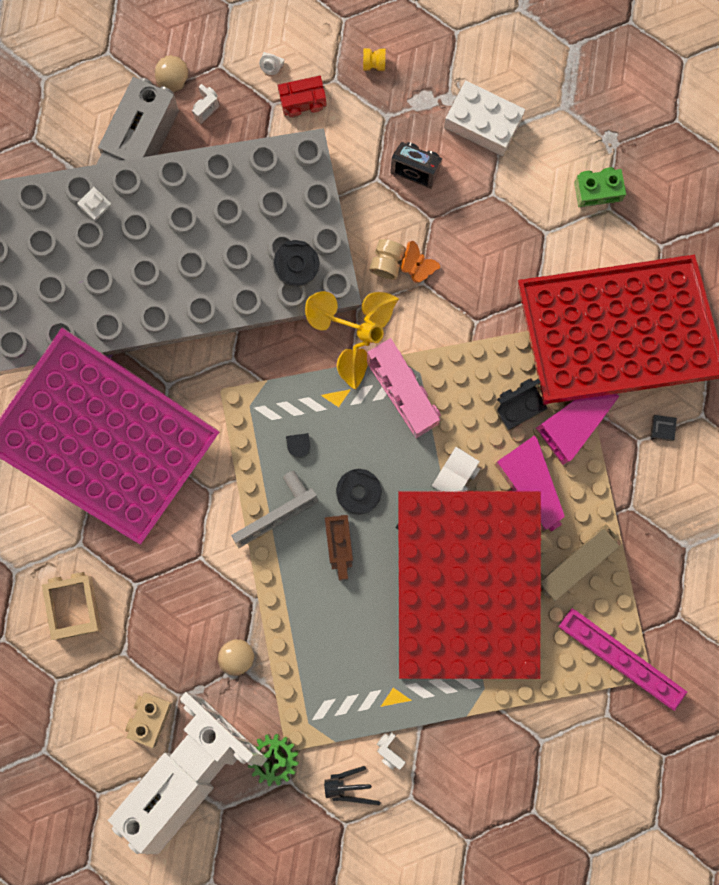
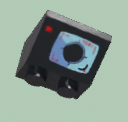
(416, 164)

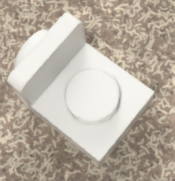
(205, 107)

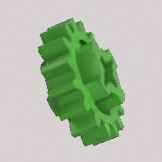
(272, 770)

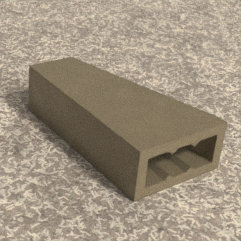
(580, 563)

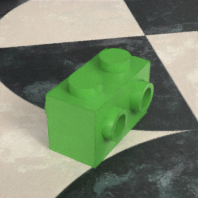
(599, 187)

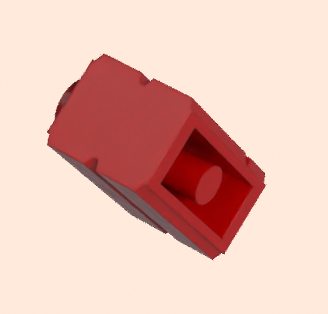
(302, 96)

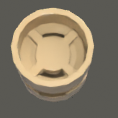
(388, 256)

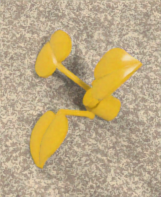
(378, 310)

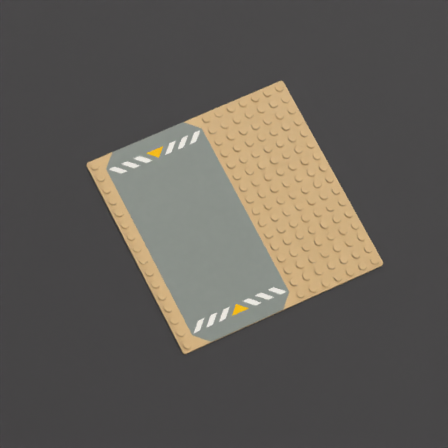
(339, 640)

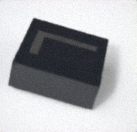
(663, 428)

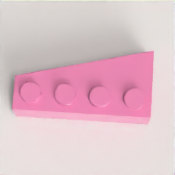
(402, 388)

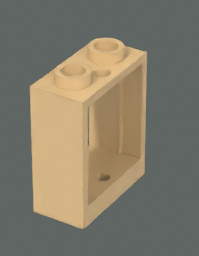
(77, 630)

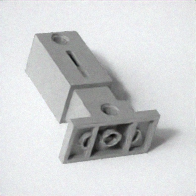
(139, 122)

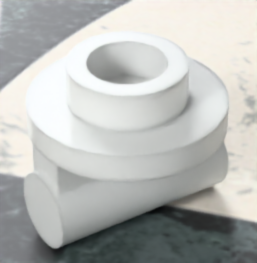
(270, 63)

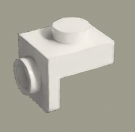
(390, 758)

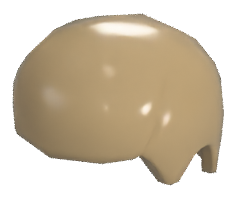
(171, 73)
(235, 657)

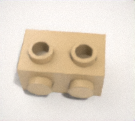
(148, 720)

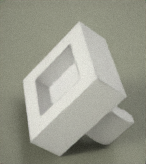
(94, 204)

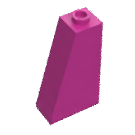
(574, 424)
(527, 471)

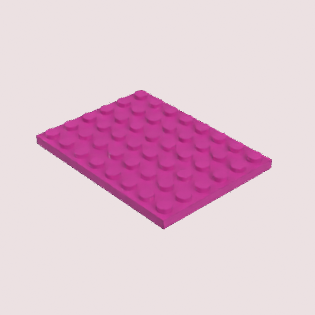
(101, 436)

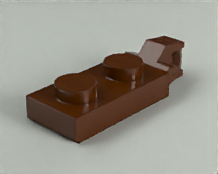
(339, 544)

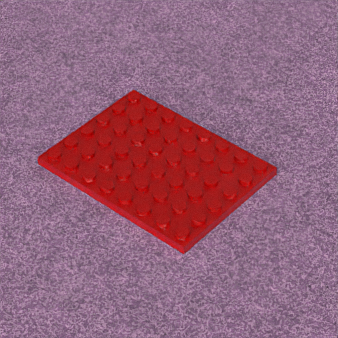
(620, 329)
(469, 584)

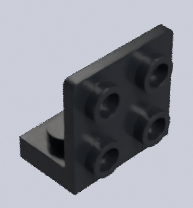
(520, 405)

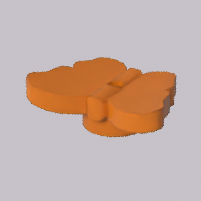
(424, 266)

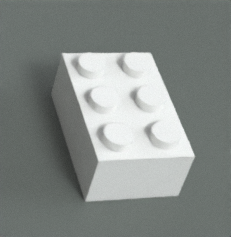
(484, 118)

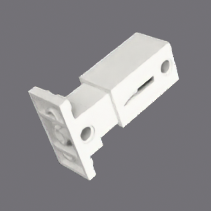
(181, 779)

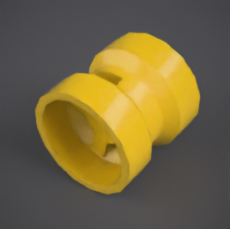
(374, 59)

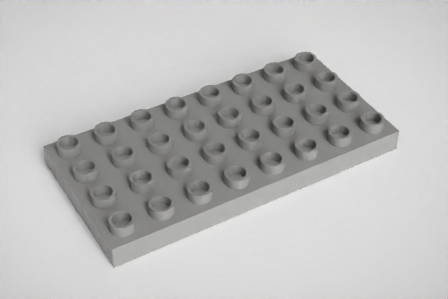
(174, 253)

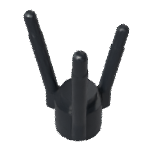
(336, 788)

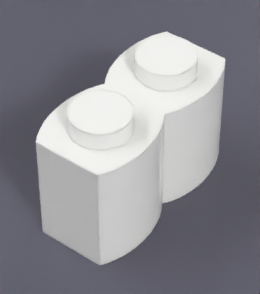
(456, 472)

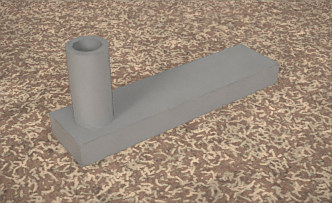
(302, 501)

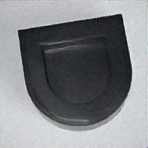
(298, 445)

